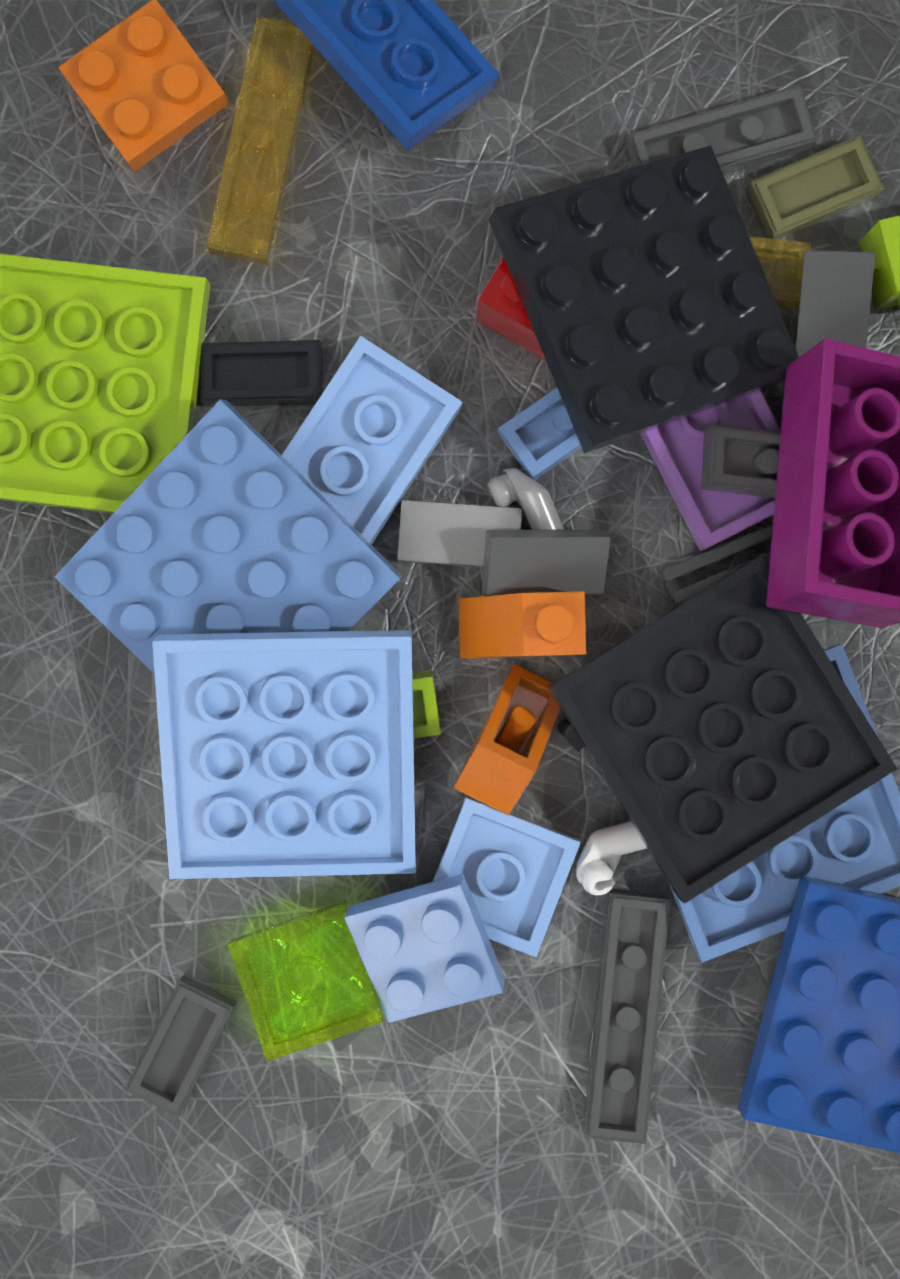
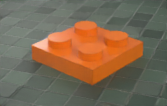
(144, 85)

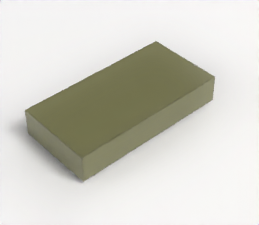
(814, 188)

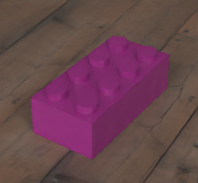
(839, 487)

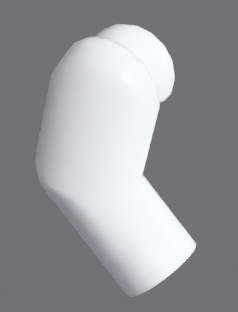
(603, 854)

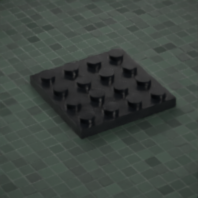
(644, 296)
(721, 730)

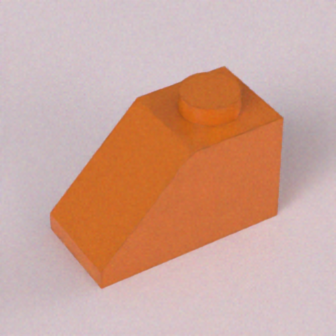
(522, 625)
(510, 741)

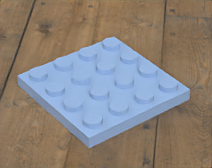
(286, 753)

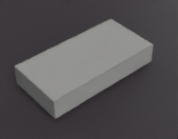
(450, 532)

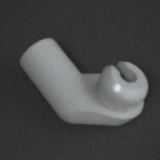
(529, 494)

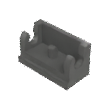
(834, 298)

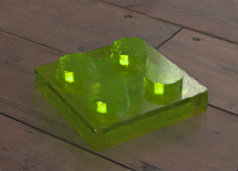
(305, 981)

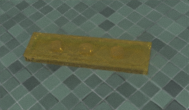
(261, 142)

